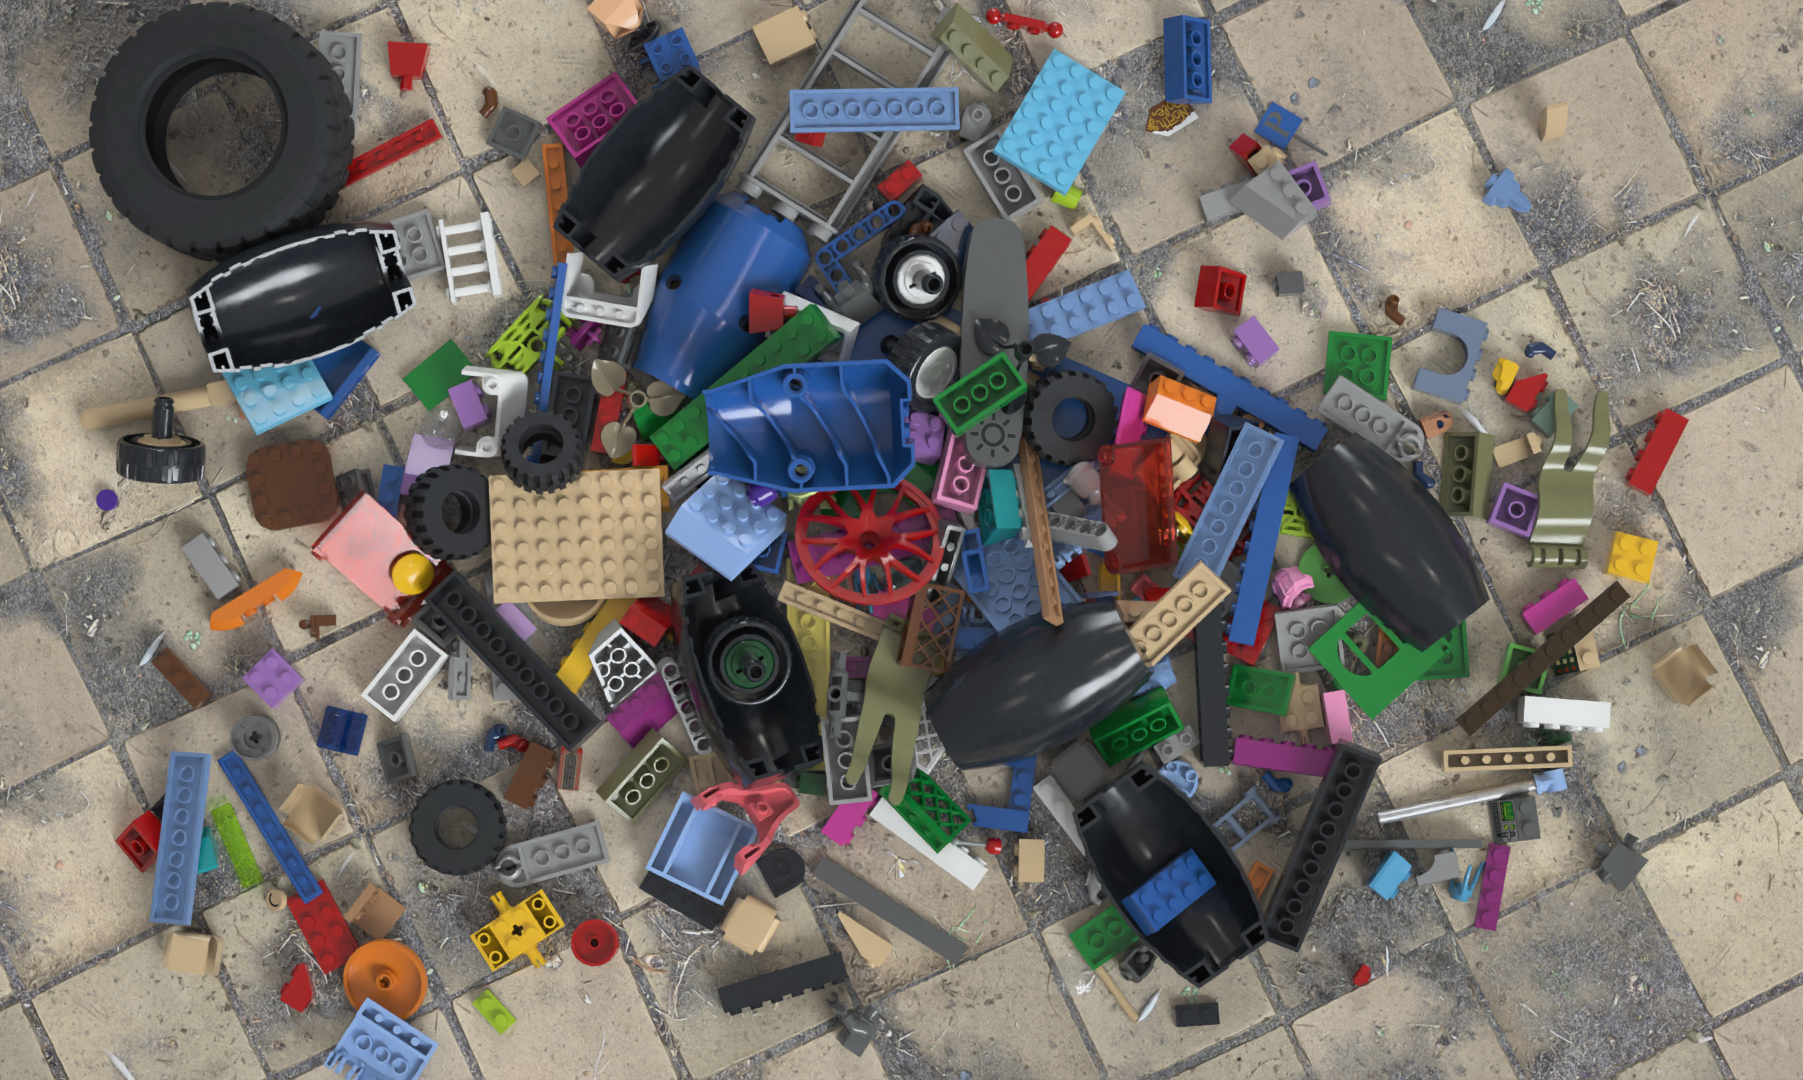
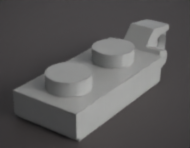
(459, 672)

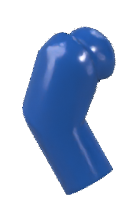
(1277, 785)

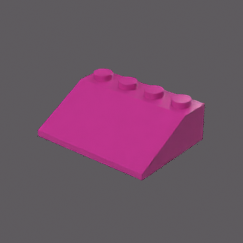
(591, 115)
(1130, 417)

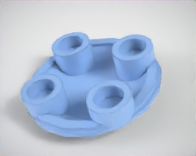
(1181, 775)

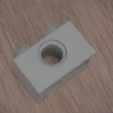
(1176, 745)

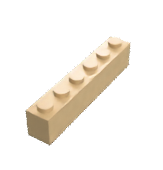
(1506, 758)

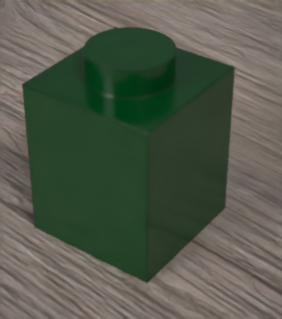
(811, 783)

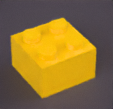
(1630, 557)

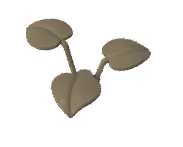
(607, 378)

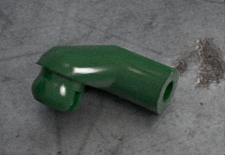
(1554, 738)

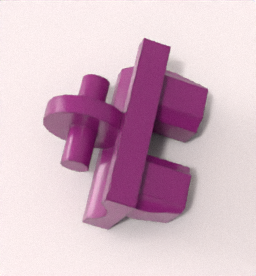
(585, 335)

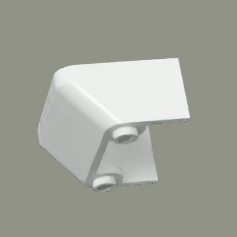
(584, 303)
(512, 403)

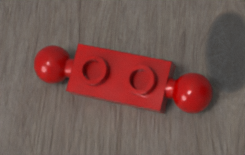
(1016, 22)

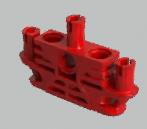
(1192, 511)

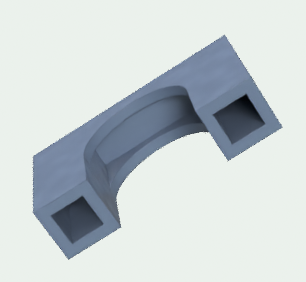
(1470, 334)

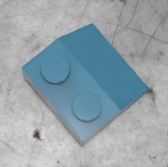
(1389, 875)

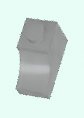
(1443, 869)

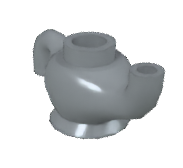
(1093, 886)

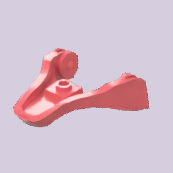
(763, 804)

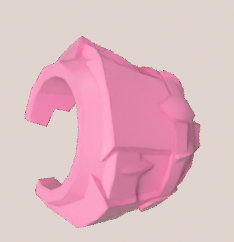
(1288, 585)

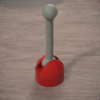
(991, 845)

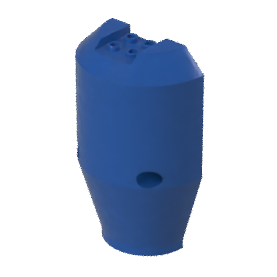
(698, 328)
(839, 424)

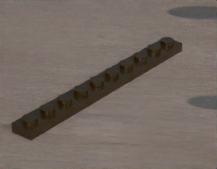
(1542, 658)

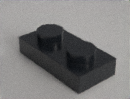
(1197, 1014)

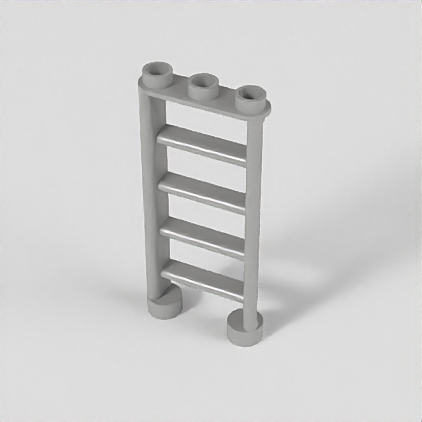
(786, 205)

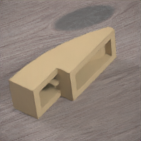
(1553, 121)

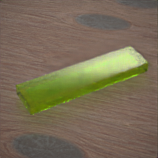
(237, 845)

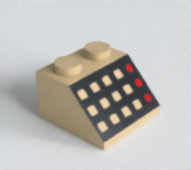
(1579, 657)

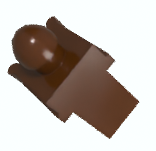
(316, 621)

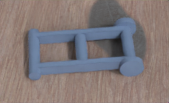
(1271, 819)

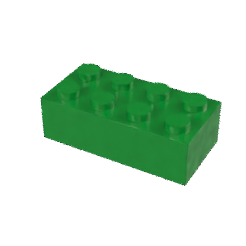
(979, 394)
(1136, 726)

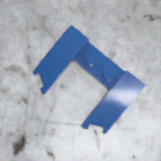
(1018, 811)

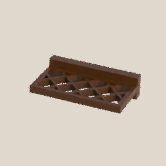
(912, 628)

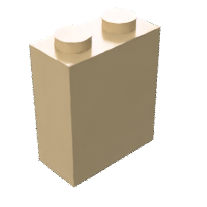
(785, 36)

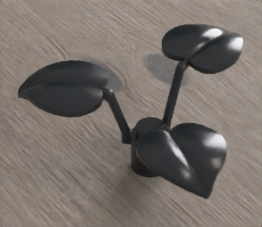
(1047, 347)

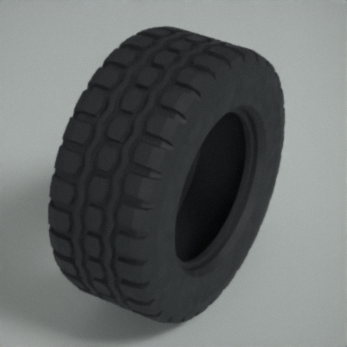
(151, 79)

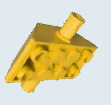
(499, 942)

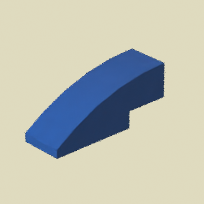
(974, 561)

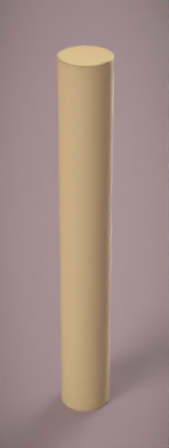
(1117, 993)

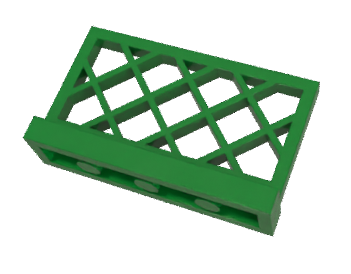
(920, 821)

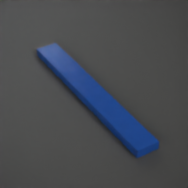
(270, 827)

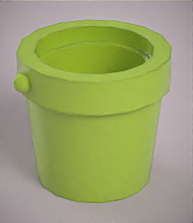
(1070, 200)

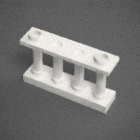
(490, 266)

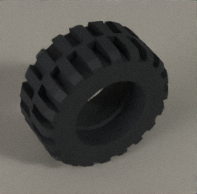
(535, 428)

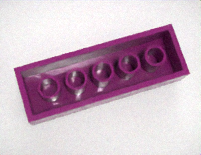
(1280, 757)

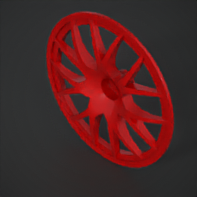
(871, 531)

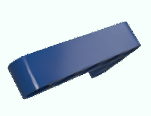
(853, 243)

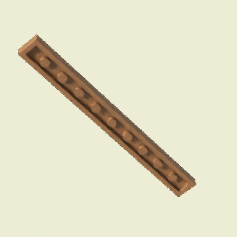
(1040, 534)

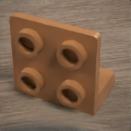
(375, 911)

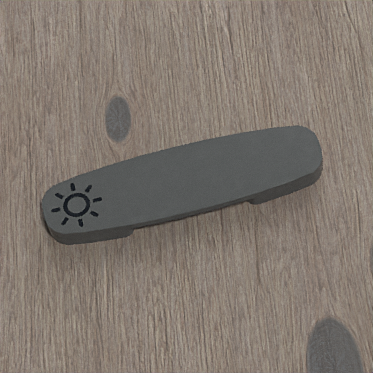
(994, 289)

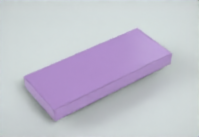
(516, 620)

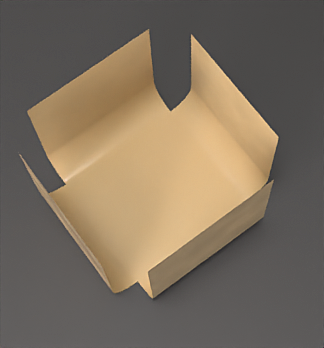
(1684, 674)
(311, 812)
(750, 924)
(193, 952)

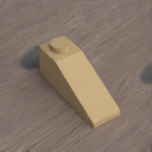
(868, 943)

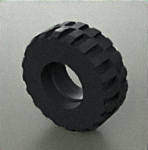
(1099, 417)
(425, 518)
(481, 850)

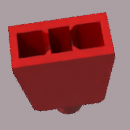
(407, 62)
(768, 311)

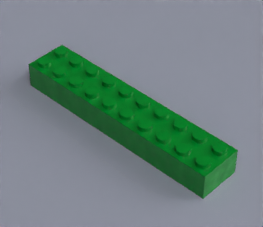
(797, 341)

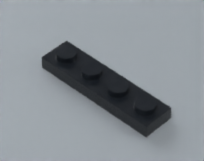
(681, 900)

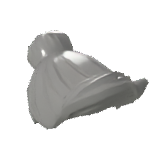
(1084, 482)

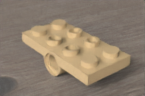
(1185, 457)
(709, 772)

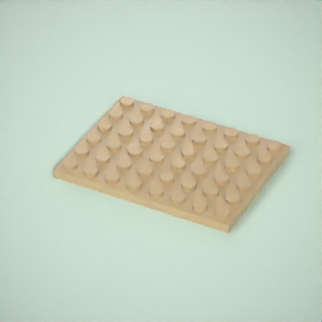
(579, 542)

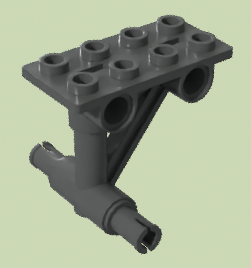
(844, 696)

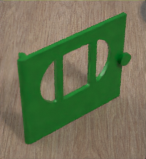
(1385, 683)

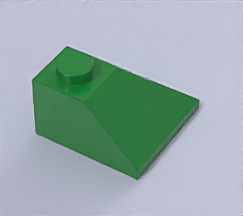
(648, 421)

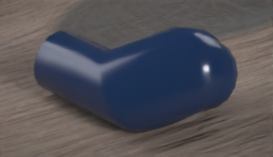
(1539, 348)
(1418, 472)
(493, 735)

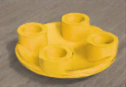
(1183, 525)
(412, 574)

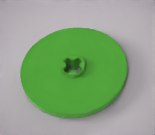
(1325, 589)

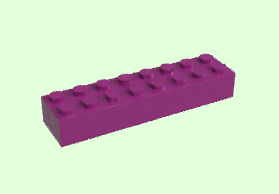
(840, 562)

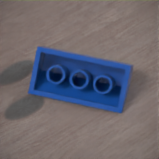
(1187, 60)

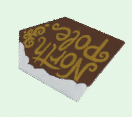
(1168, 118)

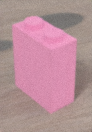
(1336, 717)

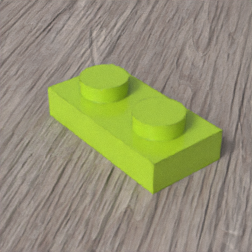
(494, 1011)

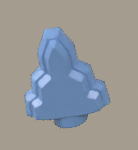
(1505, 192)

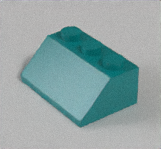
(999, 507)

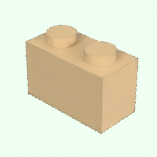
(1030, 860)

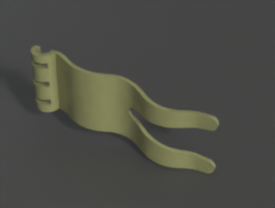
(1564, 496)
(892, 692)

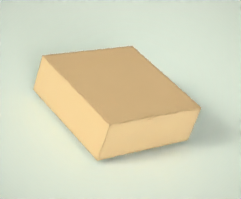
(525, 173)

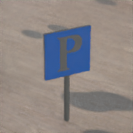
(1280, 126)

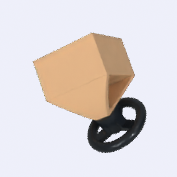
(622, 18)

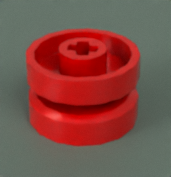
(604, 933)

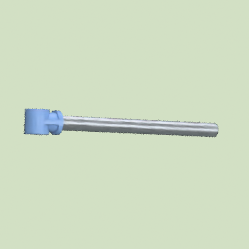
(1548, 781)

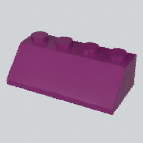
(645, 710)

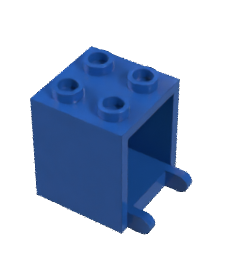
(670, 55)

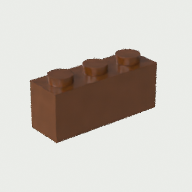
(182, 678)
(530, 775)

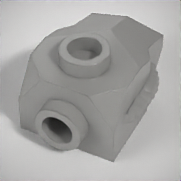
(975, 121)

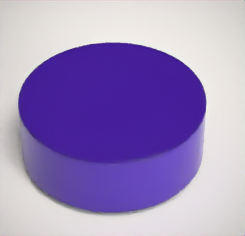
(107, 500)

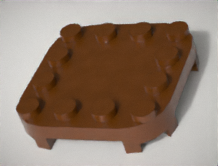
(292, 484)

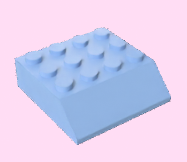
(725, 526)
(700, 849)

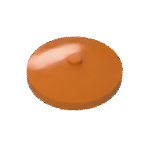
(388, 975)

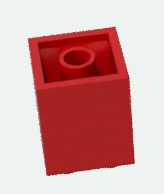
(649, 619)

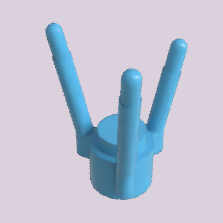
(869, 577)
(1463, 891)

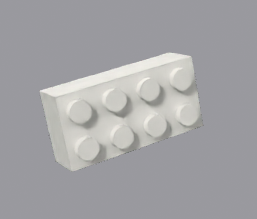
(844, 326)
(405, 675)
(1563, 712)

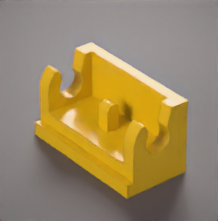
(1108, 581)

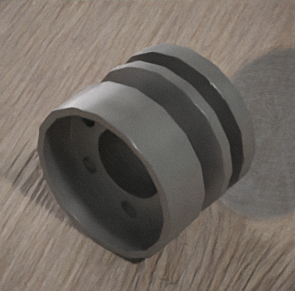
(243, 742)

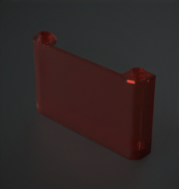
(1139, 504)
(365, 547)

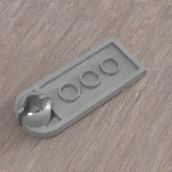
(345, 54)
(1372, 419)
(553, 855)

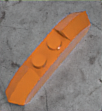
(231, 614)

